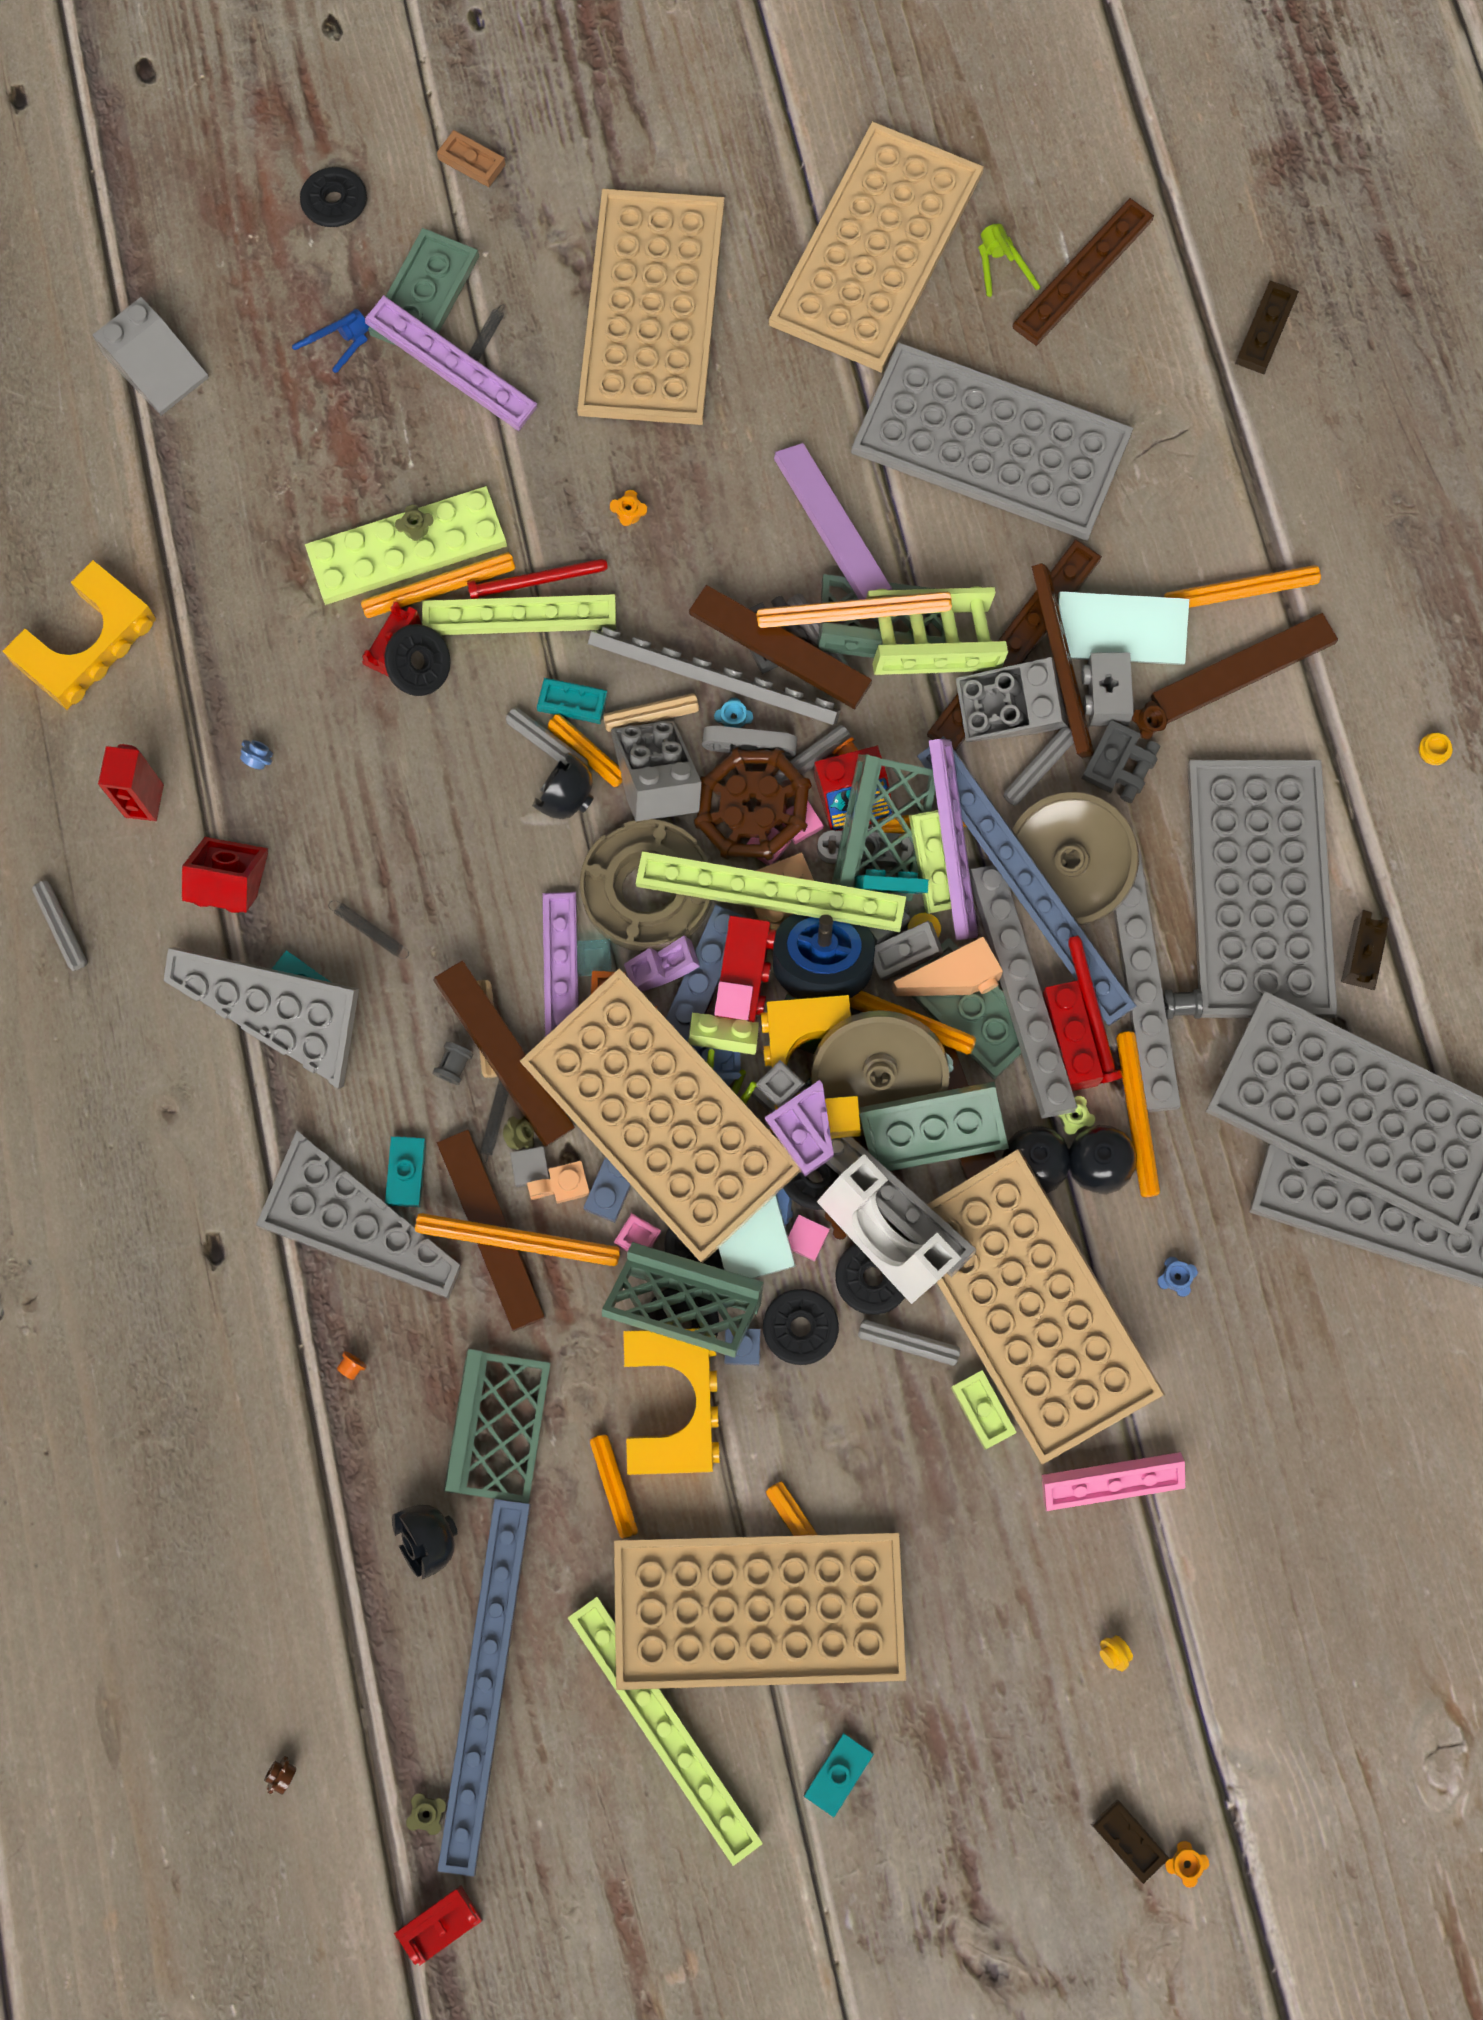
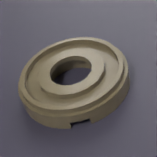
(603, 878)

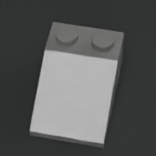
(150, 356)

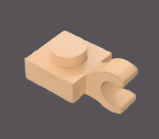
(565, 1182)

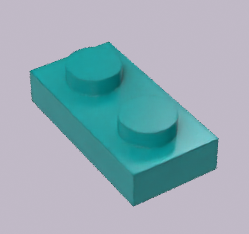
(905, 882)

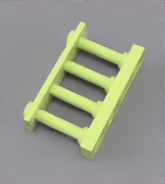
(940, 657)

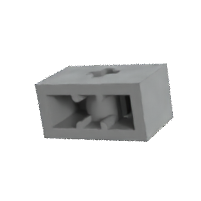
(1113, 672)

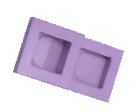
(658, 968)

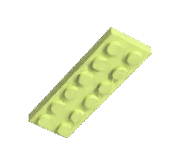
(382, 555)

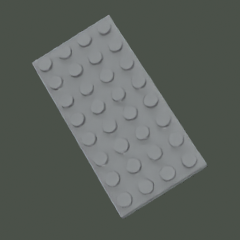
(992, 441)
(1261, 885)
(1356, 1113)
(1333, 1208)

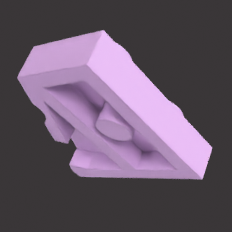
(804, 1128)

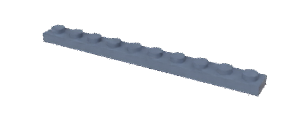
(1033, 889)
(692, 996)
(484, 1689)

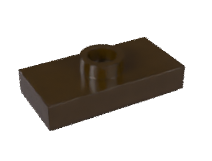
(1130, 1841)

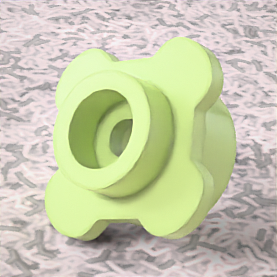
(1084, 1119)

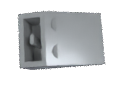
(1012, 701)
(656, 771)

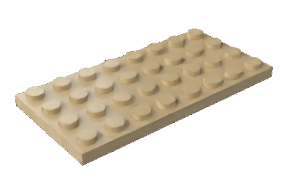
(876, 246)
(651, 307)
(661, 1115)
(1039, 1312)
(758, 1611)

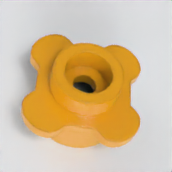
(630, 516)
(1198, 1864)

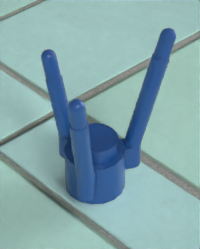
(350, 327)

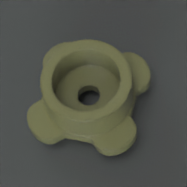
(417, 531)
(518, 1133)
(418, 1821)

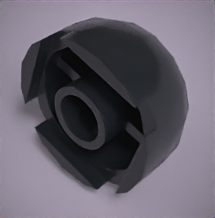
(566, 789)
(1045, 1154)
(1102, 1159)
(425, 1538)

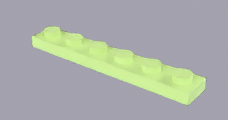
(520, 614)

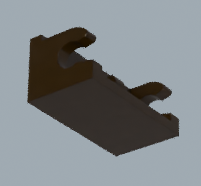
(1365, 951)

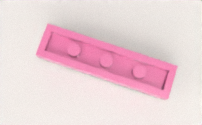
(1113, 1481)

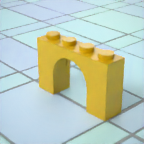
(70, 676)
(800, 1021)
(691, 1447)

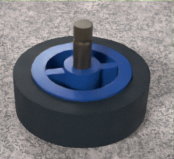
(822, 957)

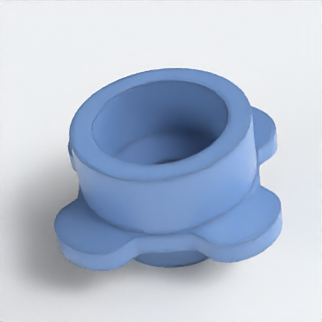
(255, 754)
(1186, 1272)

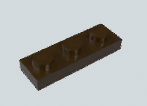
(1266, 327)

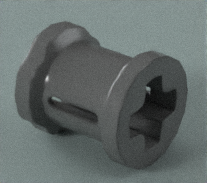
(1183, 1003)
(452, 1063)

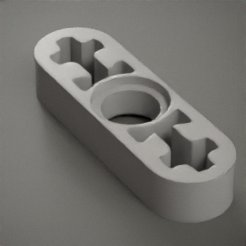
(728, 738)
(874, 838)

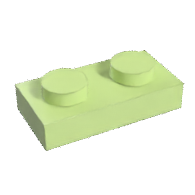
(723, 1033)
(983, 1410)

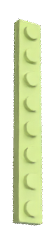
(770, 891)
(670, 1741)

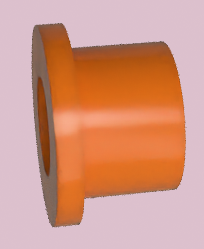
(846, 747)
(350, 1365)

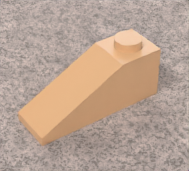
(957, 973)

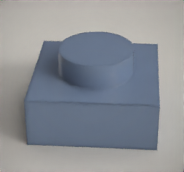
(748, 1351)

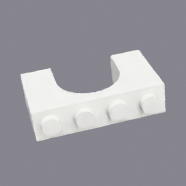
(854, 1208)

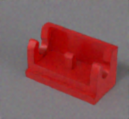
(397, 619)
(438, 1926)

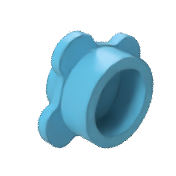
(735, 707)

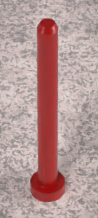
(536, 578)
(1093, 1011)

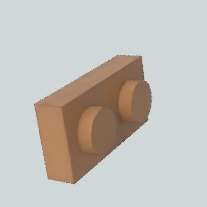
(471, 158)

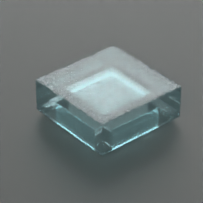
(593, 956)

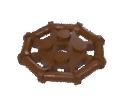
(741, 789)

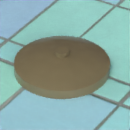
(1082, 852)
(880, 1059)

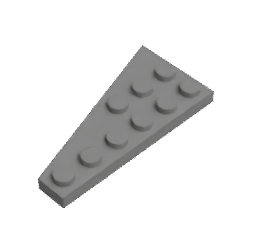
(282, 1009)
(338, 1215)

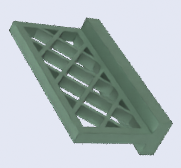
(859, 641)
(860, 814)
(692, 1281)
(466, 1424)

